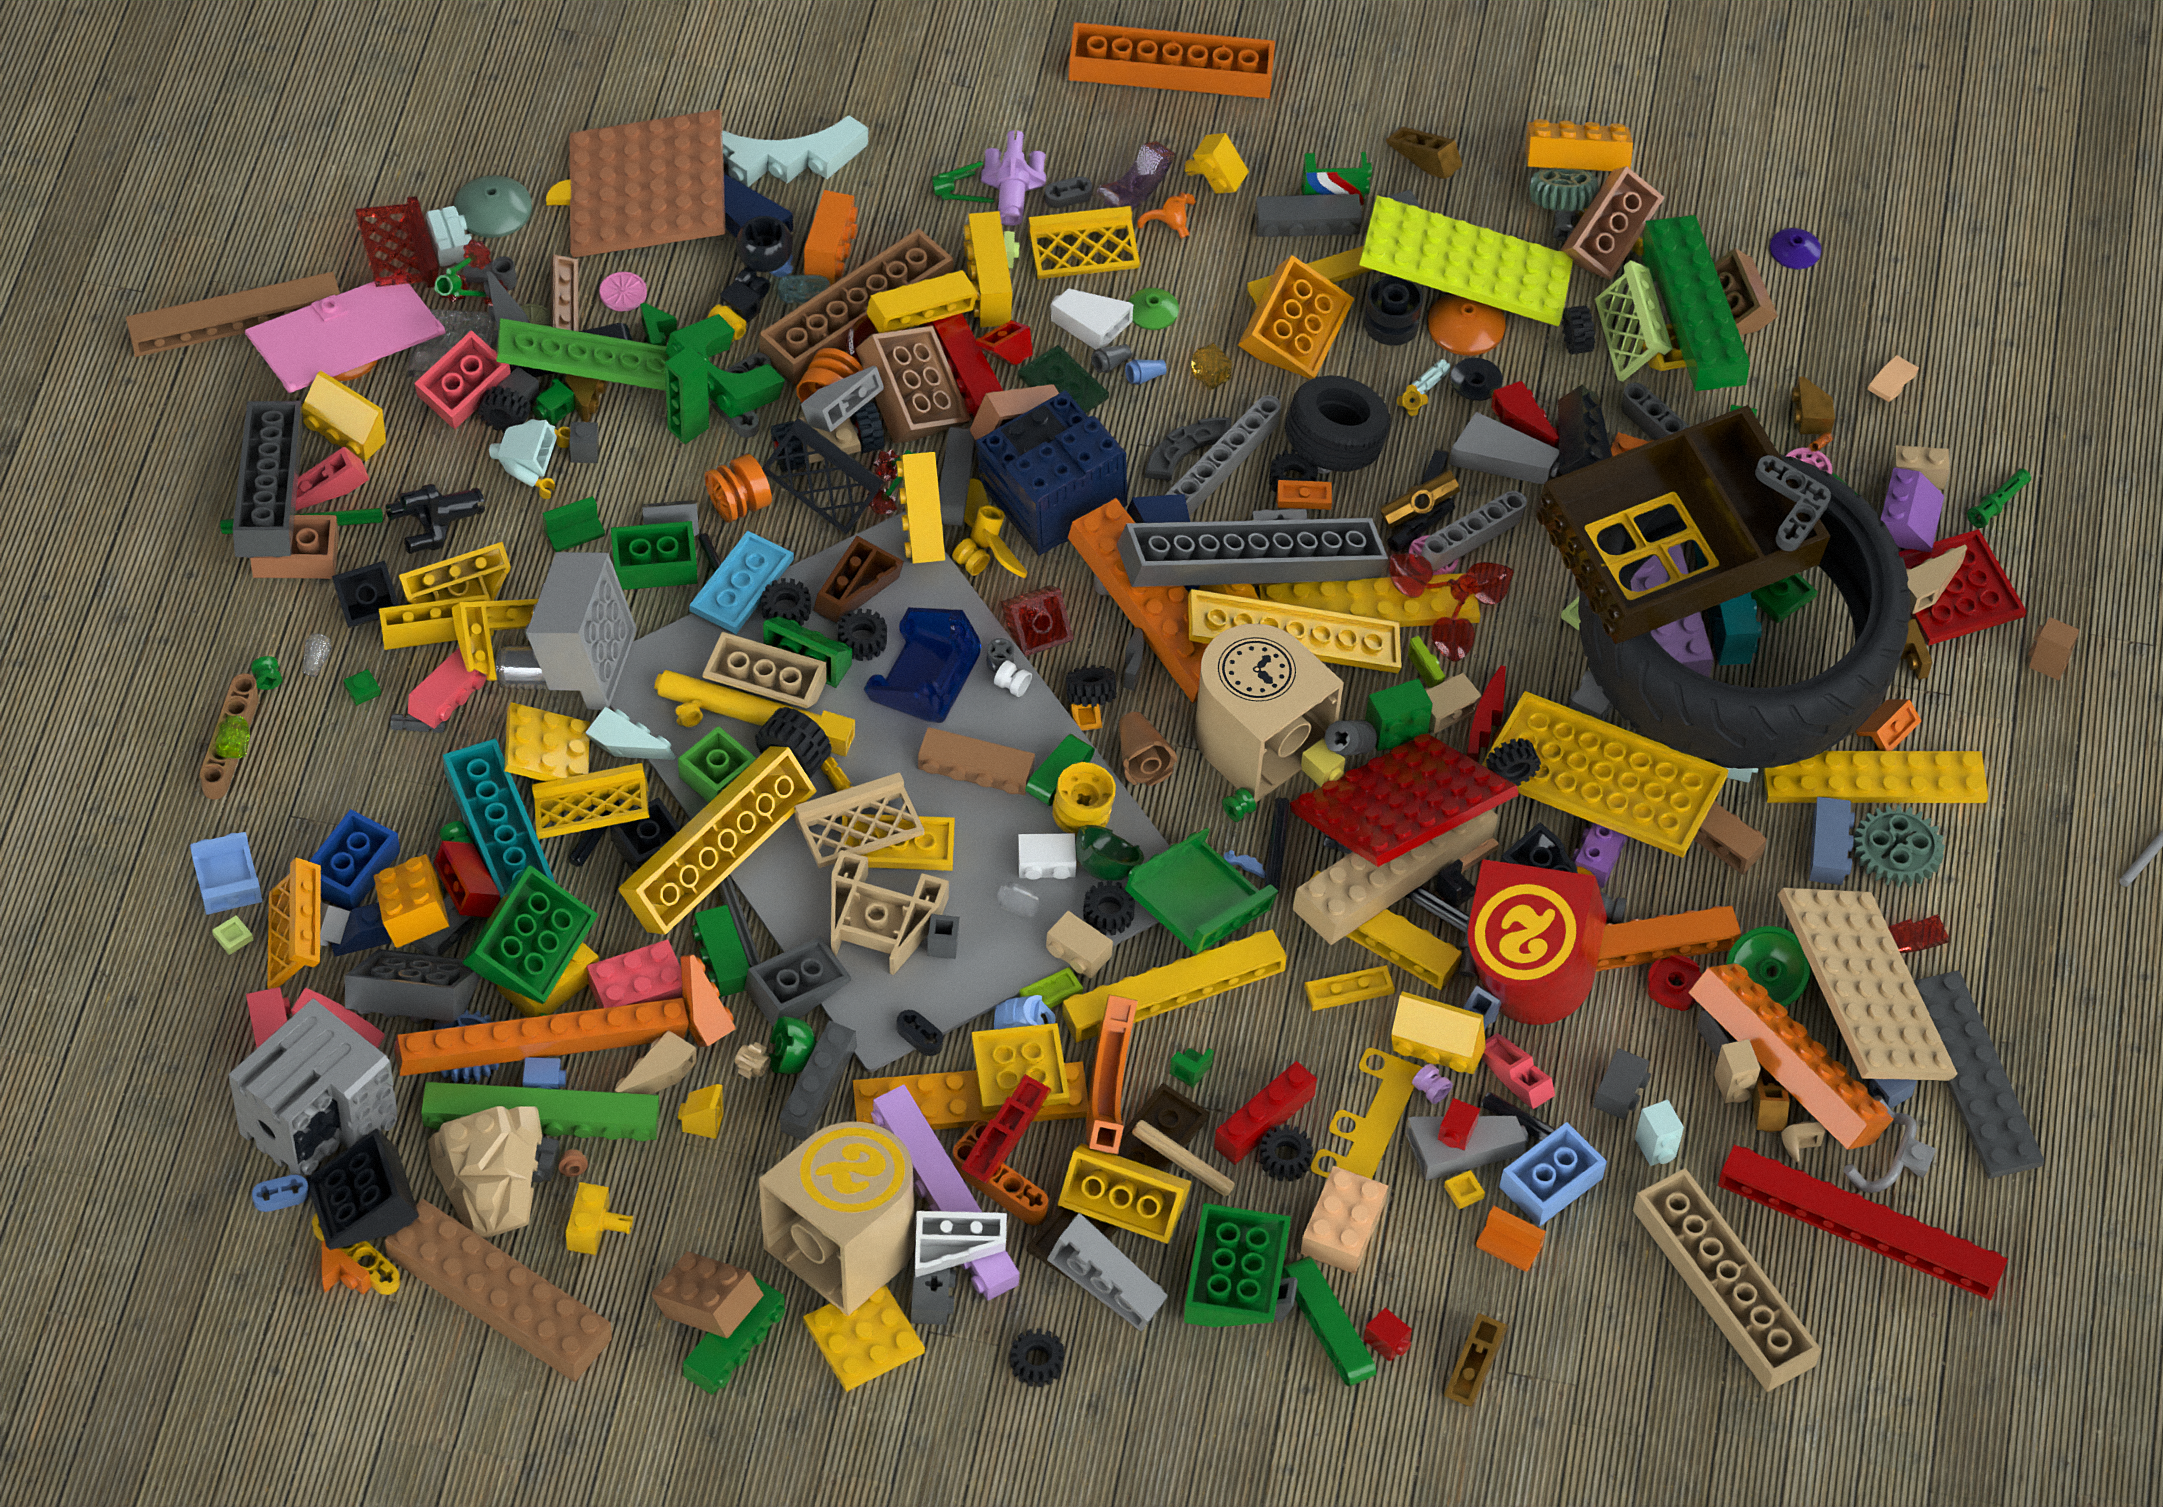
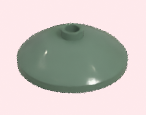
(493, 206)

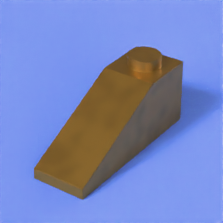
(1428, 151)
(1770, 1103)
(1476, 1359)

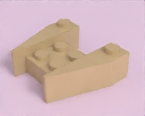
(881, 916)

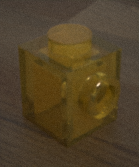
(1211, 366)

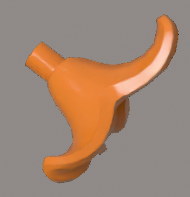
(1172, 213)

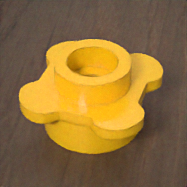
(1412, 392)
(689, 713)

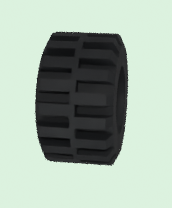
(799, 733)

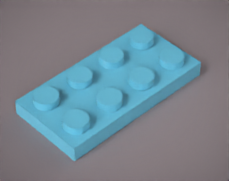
(739, 582)

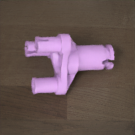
(1013, 177)

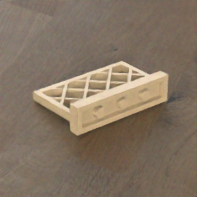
(850, 804)

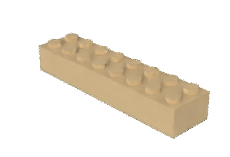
(1359, 890)
(1726, 1280)

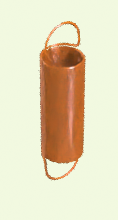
(1820, 442)

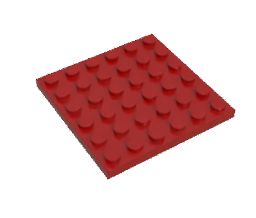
(1403, 799)

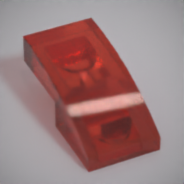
(1919, 935)

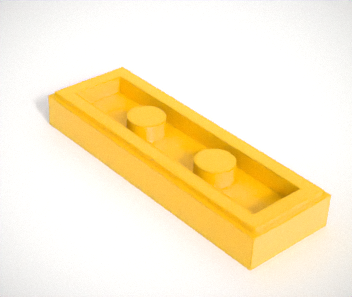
(1349, 988)

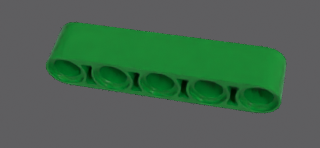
(1330, 1322)

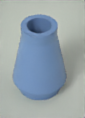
(1141, 370)

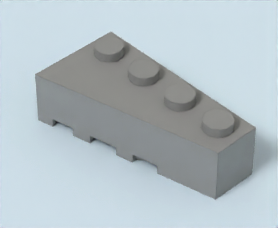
(1106, 1273)

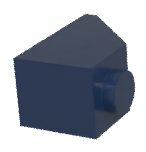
(362, 931)

